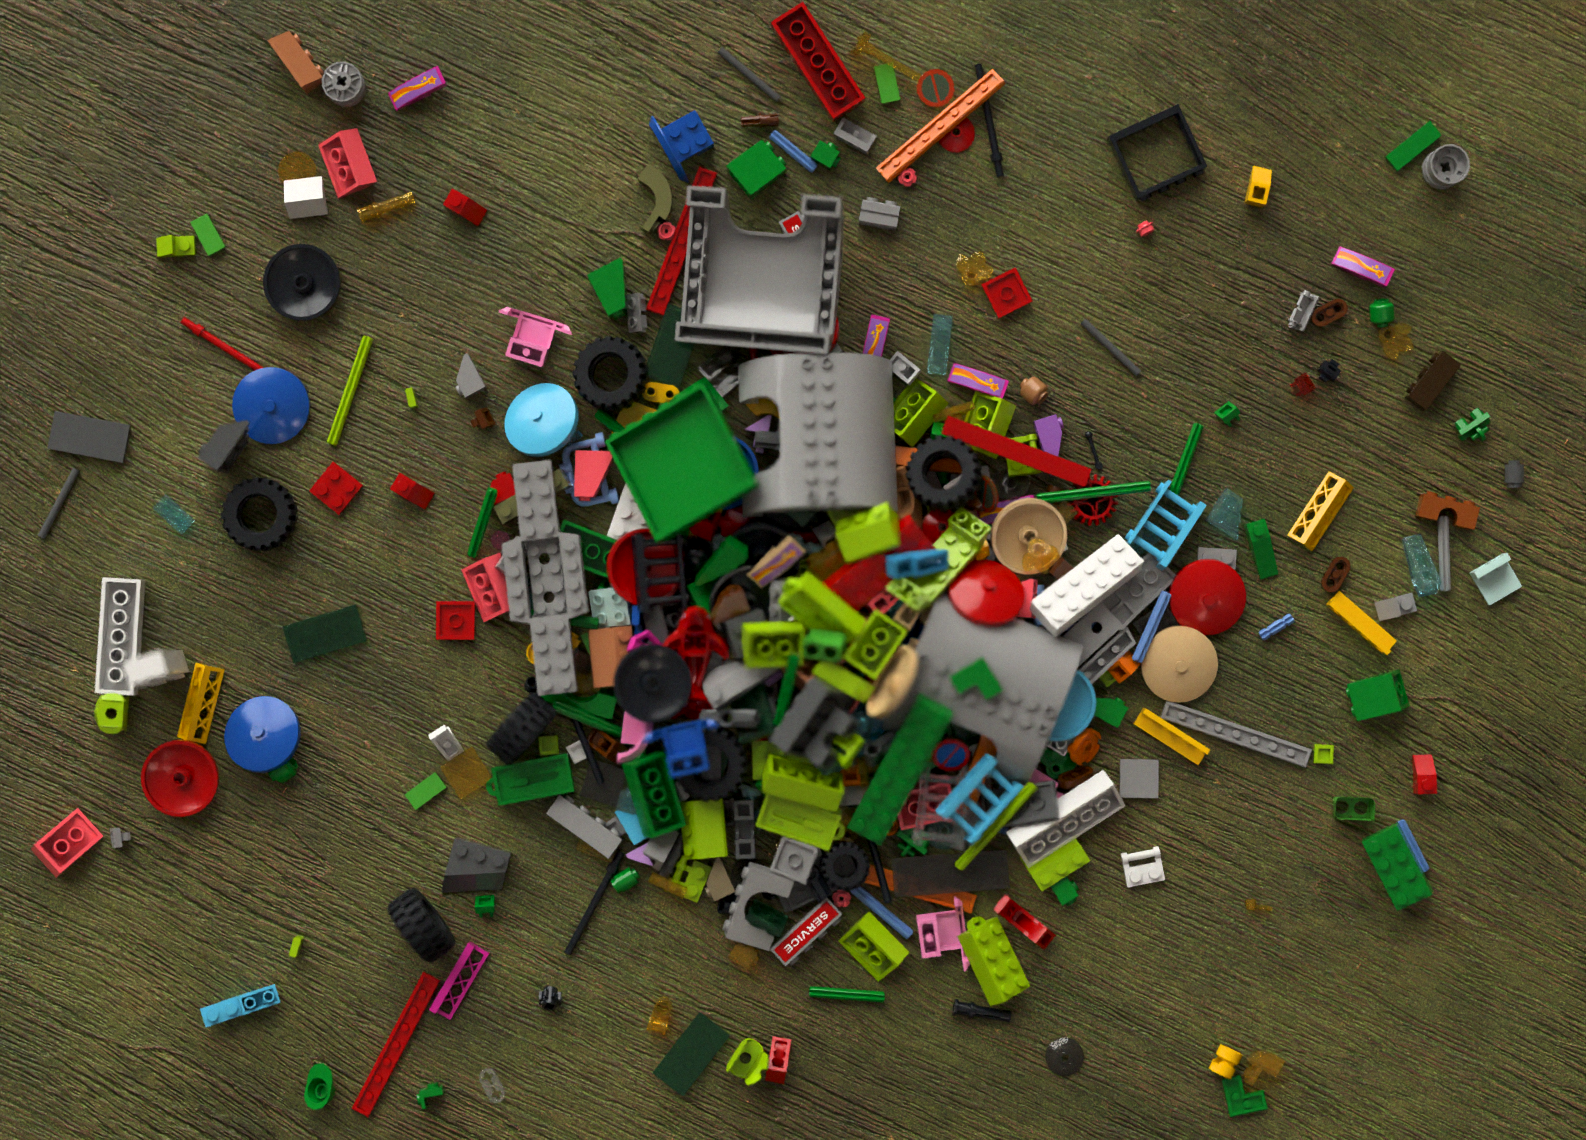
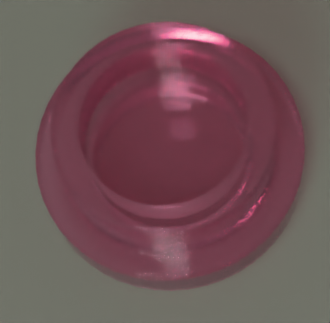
(498, 538)

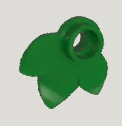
(1051, 758)

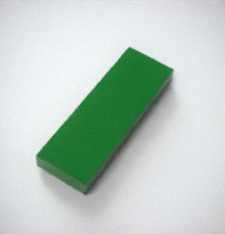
(1413, 146)

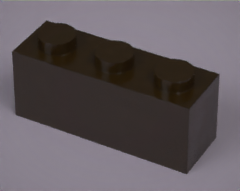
(1432, 380)

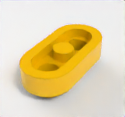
(660, 392)

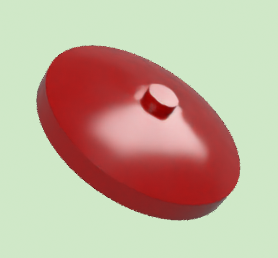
(621, 568)
(987, 593)
(1207, 596)
(180, 778)

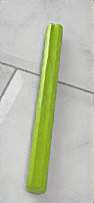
(350, 390)
(996, 825)

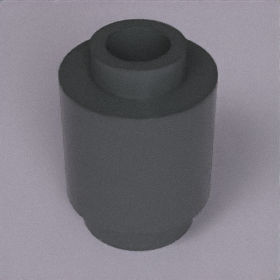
(1514, 474)

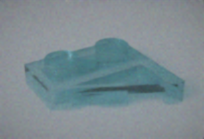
(1226, 513)

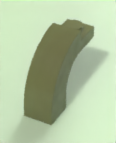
(657, 183)

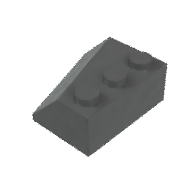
(225, 446)
(475, 867)

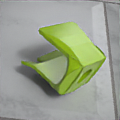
(120, 704)
(752, 1070)

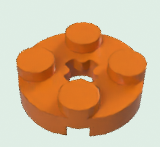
(1084, 746)

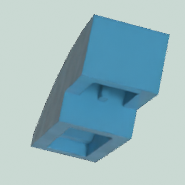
(916, 563)

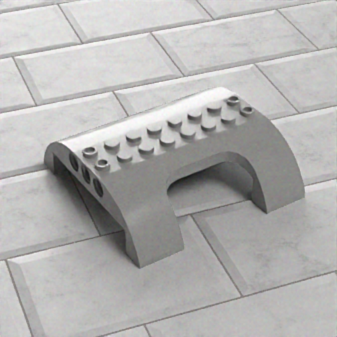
(761, 284)
(832, 432)
(1026, 662)

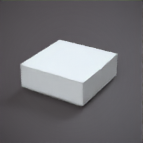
(576, 752)

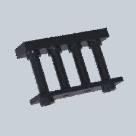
(642, 582)

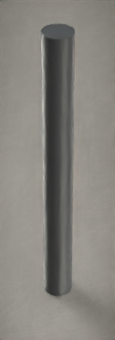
(749, 74)
(1112, 348)
(58, 503)

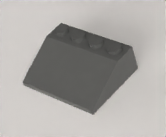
(808, 715)

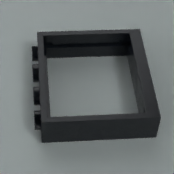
(1176, 112)

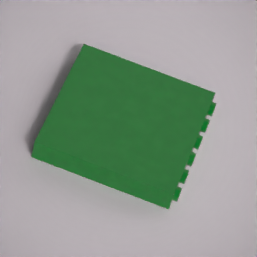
(682, 463)

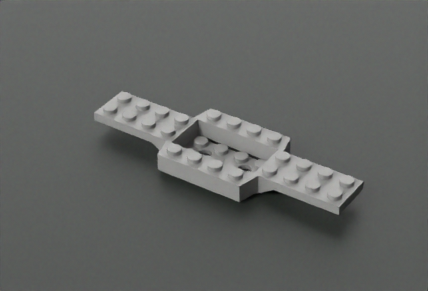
(541, 535)
(1114, 615)

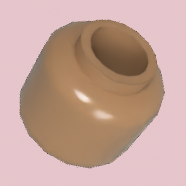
(1033, 390)

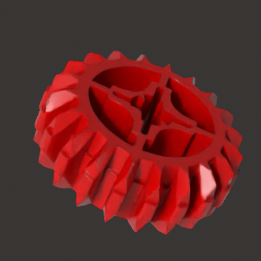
(1075, 503)

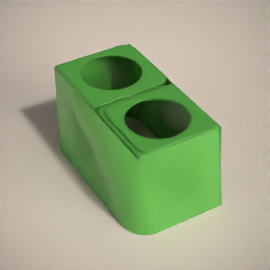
(824, 639)
(1370, 814)

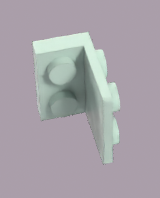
(1496, 579)
(610, 608)

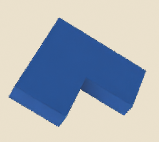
(637, 620)

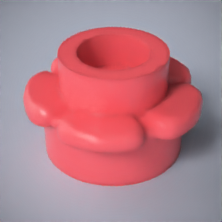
(912, 177)
(666, 226)
(1145, 228)
(841, 903)

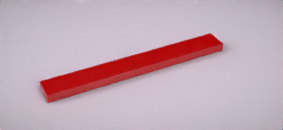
(676, 252)
(1016, 451)
(396, 1044)

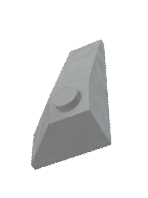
(731, 681)

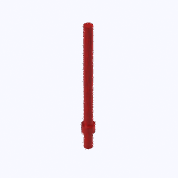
(199, 330)

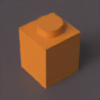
(1123, 667)

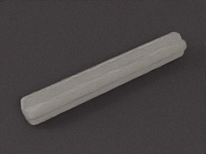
(1444, 553)

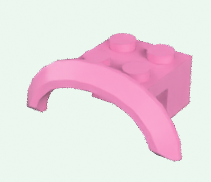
(532, 336)
(633, 733)
(940, 931)

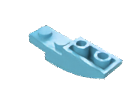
(240, 1005)

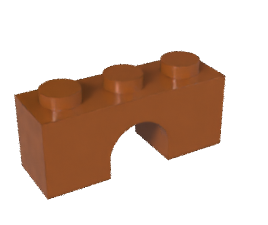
(1464, 513)

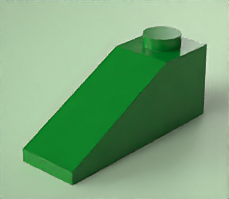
(1261, 548)
(724, 560)
(1110, 710)

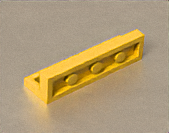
(1323, 512)
(1361, 623)
(196, 702)
(1171, 736)

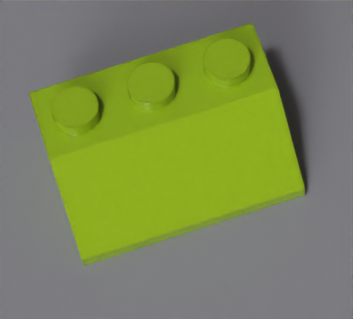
(915, 411)
(990, 414)
(868, 532)
(772, 643)
(875, 645)
(704, 829)
(1058, 864)
(873, 946)

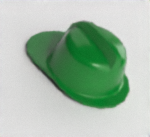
(319, 1087)

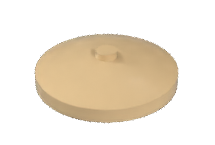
(1020, 524)
(1179, 664)
(892, 682)

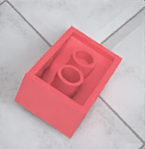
(66, 842)

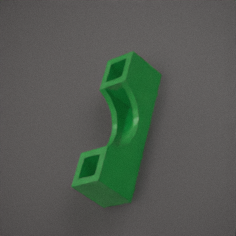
(600, 704)

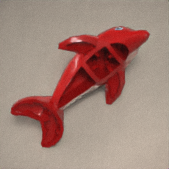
(695, 643)

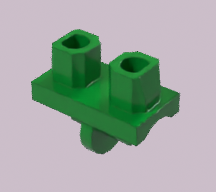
(1476, 428)
(905, 836)

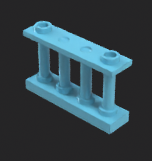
(1183, 526)
(961, 793)

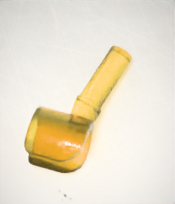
(1250, 904)

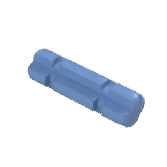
(1277, 626)

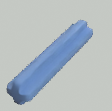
(793, 151)
(1413, 844)

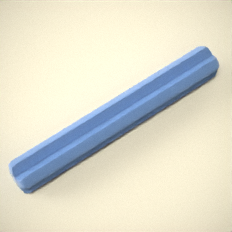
(1151, 626)
(882, 912)

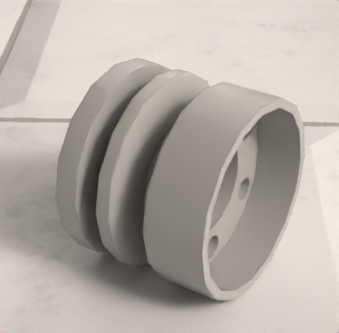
(345, 95)
(1455, 162)

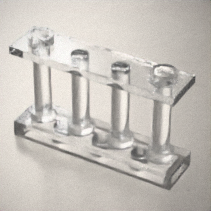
(956, 838)

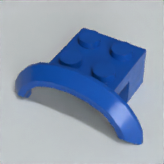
(682, 140)
(684, 746)

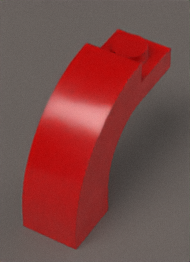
(1024, 922)

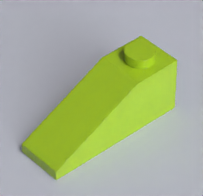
(844, 680)

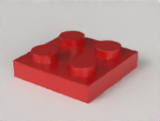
(1006, 293)
(336, 488)
(455, 620)

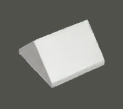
(305, 197)

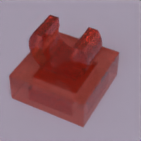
(1304, 383)

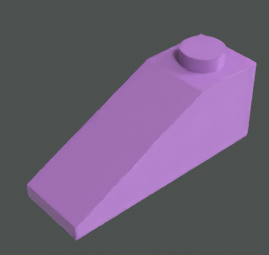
(1049, 433)

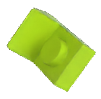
(176, 246)

